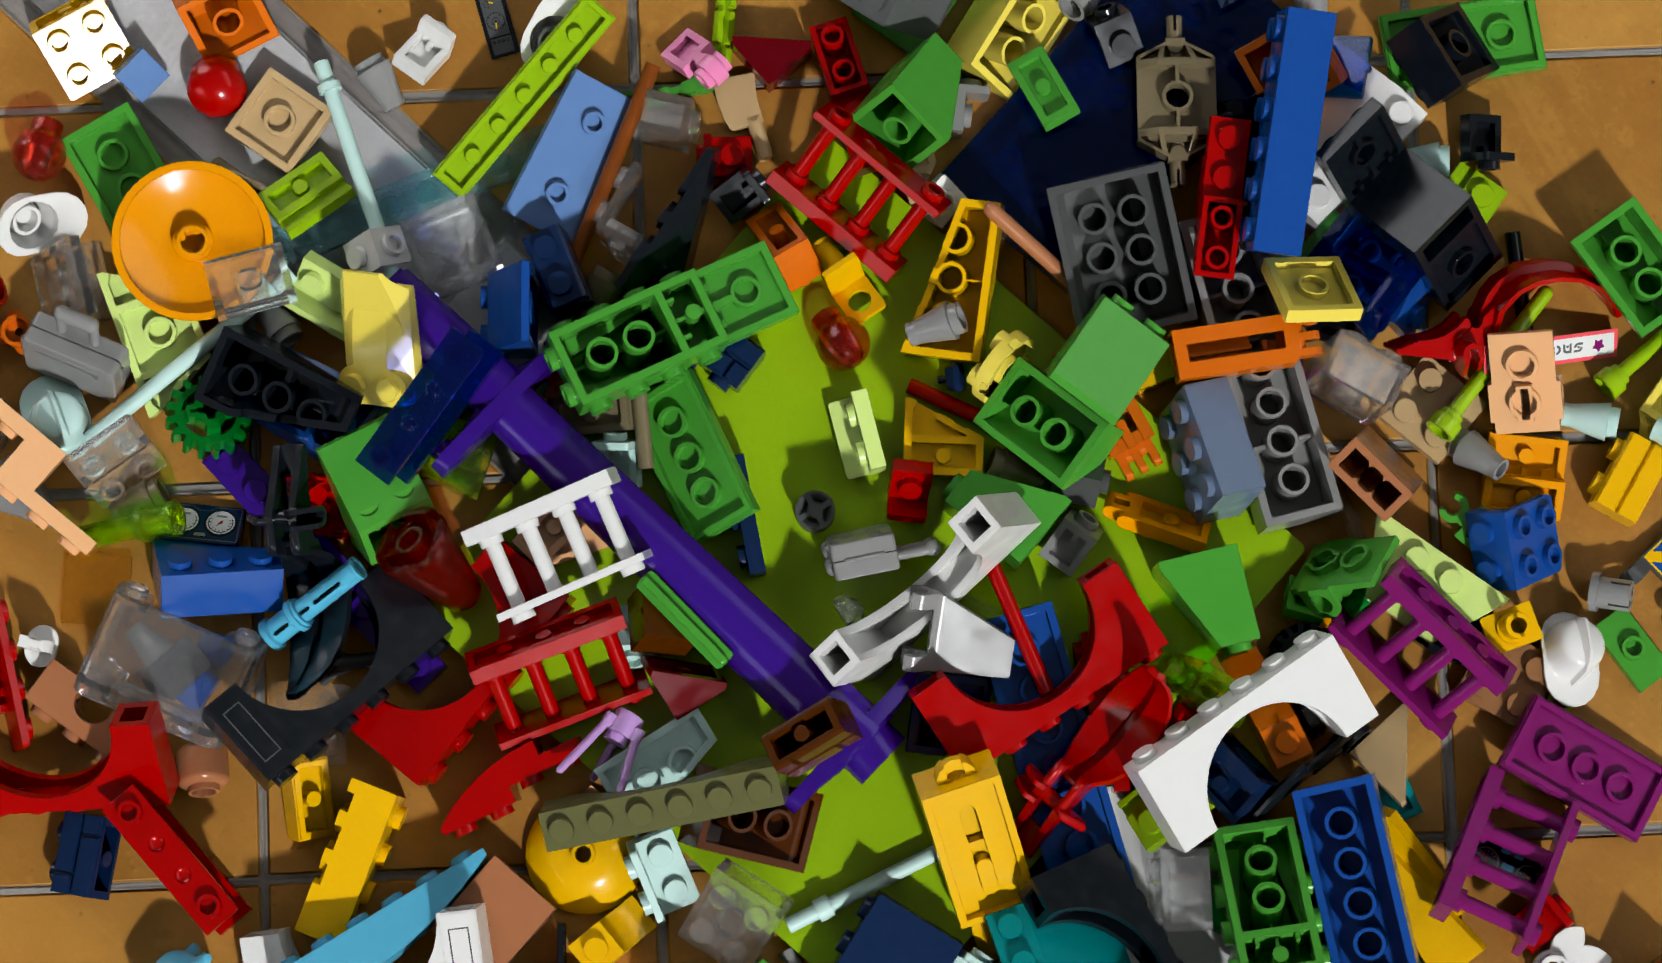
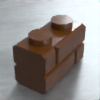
(811, 737)

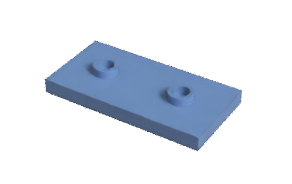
(568, 155)

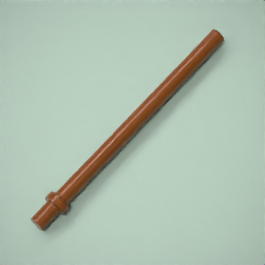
(614, 159)

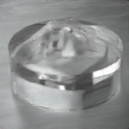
(848, 608)

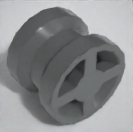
(817, 503)

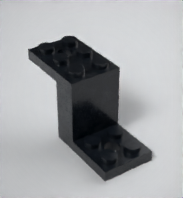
(1409, 204)

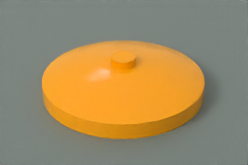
(175, 224)

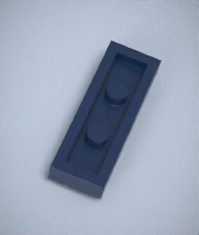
(750, 553)

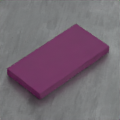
(1583, 766)

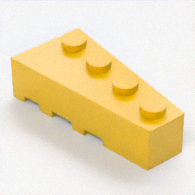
(965, 276)
(352, 859)

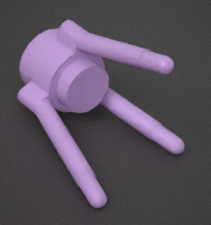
(621, 728)

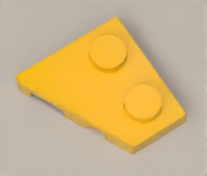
(941, 441)

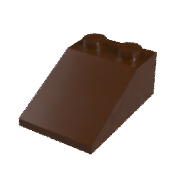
(762, 836)

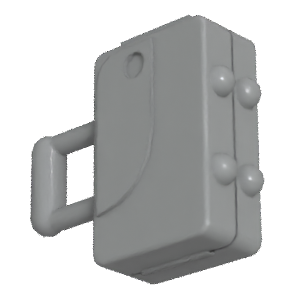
(75, 353)
(870, 551)

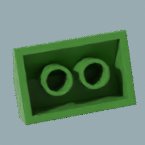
(1627, 262)
(1046, 425)

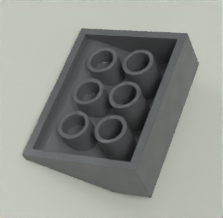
(1125, 240)

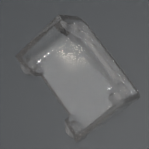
(162, 658)

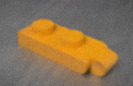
(1157, 520)

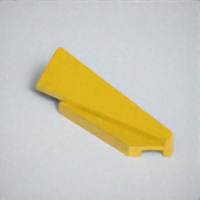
(1420, 879)

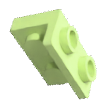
(319, 293)
(857, 435)

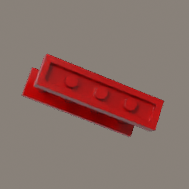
(824, 206)
(546, 640)
(178, 861)

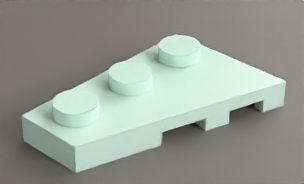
(662, 755)

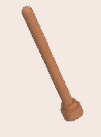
(1025, 240)

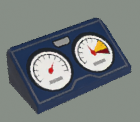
(212, 525)

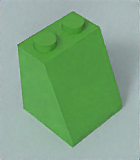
(914, 102)
(1108, 357)
(1043, 503)
(1212, 597)

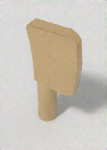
(741, 110)

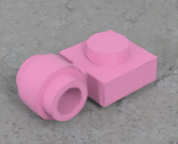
(696, 56)

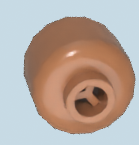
(202, 769)

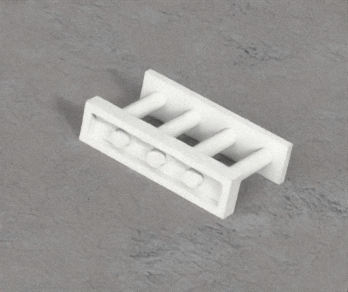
(562, 506)

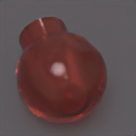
(40, 151)
(840, 339)

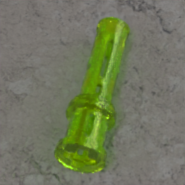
(141, 525)

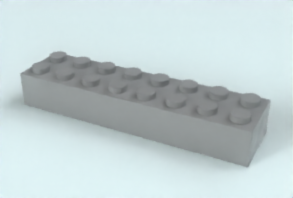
(1271, 403)

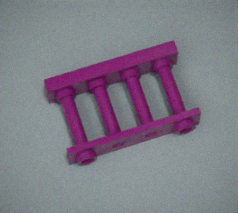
(1446, 624)
(1467, 863)

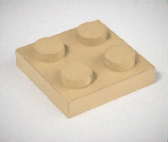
(279, 121)
(1423, 392)

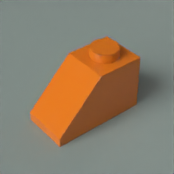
(787, 245)

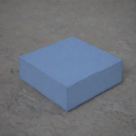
(140, 74)

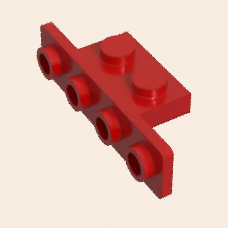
(12, 689)

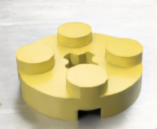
(1004, 351)

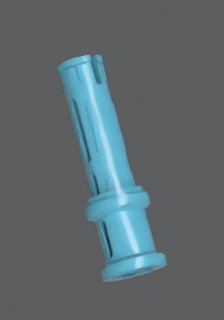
(296, 611)

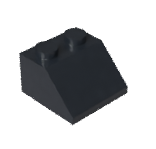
(1442, 55)

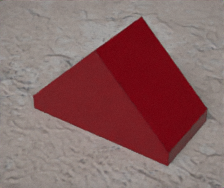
(771, 58)
(683, 683)

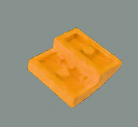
(1533, 469)

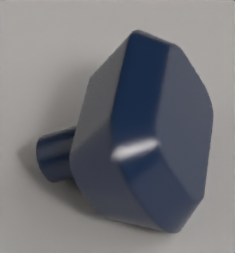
(953, 377)

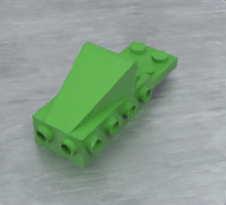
(666, 329)
(1266, 894)

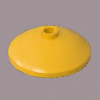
(575, 884)

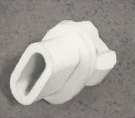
(40, 645)

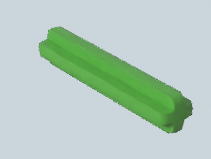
(684, 619)

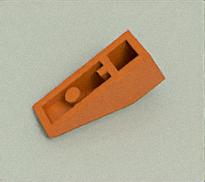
(1274, 724)

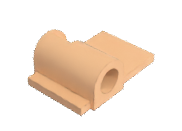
(1524, 383)

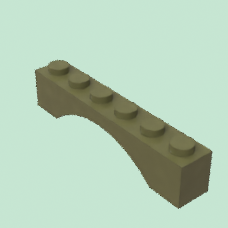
(613, 815)

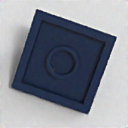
(1237, 780)

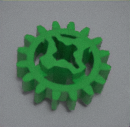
(197, 430)

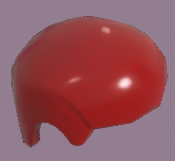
(216, 86)

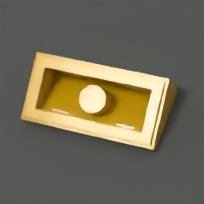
(309, 801)

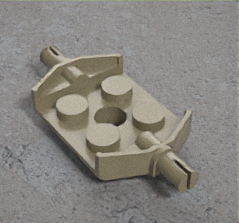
(1167, 130)

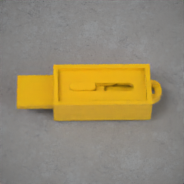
(973, 839)

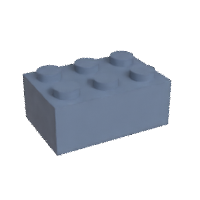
(1211, 450)

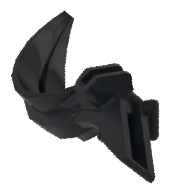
(305, 564)

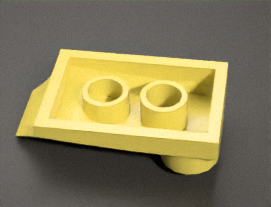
(379, 336)

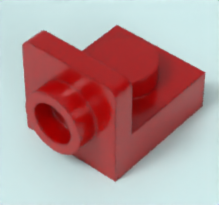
(733, 152)
(909, 490)
(1553, 917)

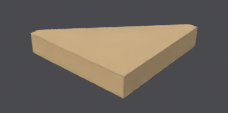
(1387, 754)

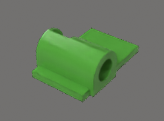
(1338, 569)

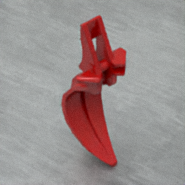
(1464, 338)
(1122, 722)

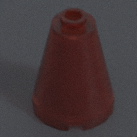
(429, 560)

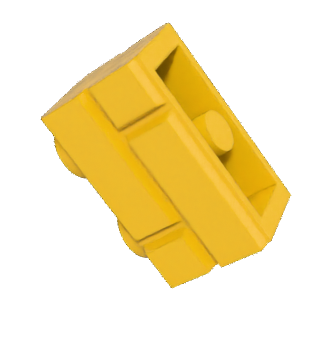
(1627, 480)

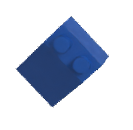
(512, 310)

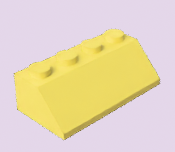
(1000, 33)

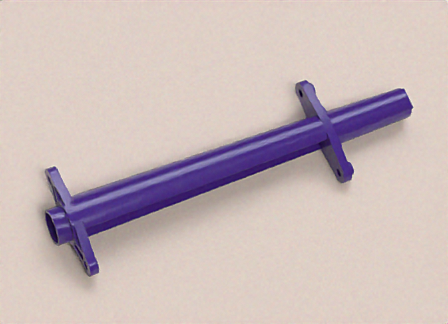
(763, 646)

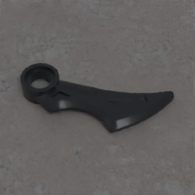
(1335, 747)

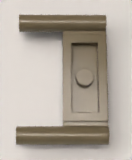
(623, 416)

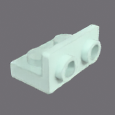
(662, 872)

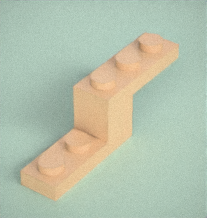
(28, 470)

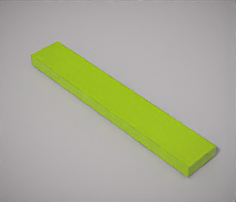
(523, 96)

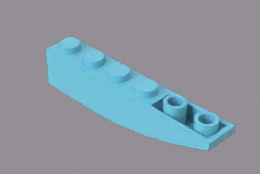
(400, 921)

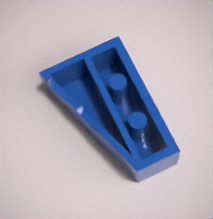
(215, 579)

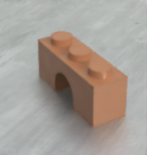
(56, 699)

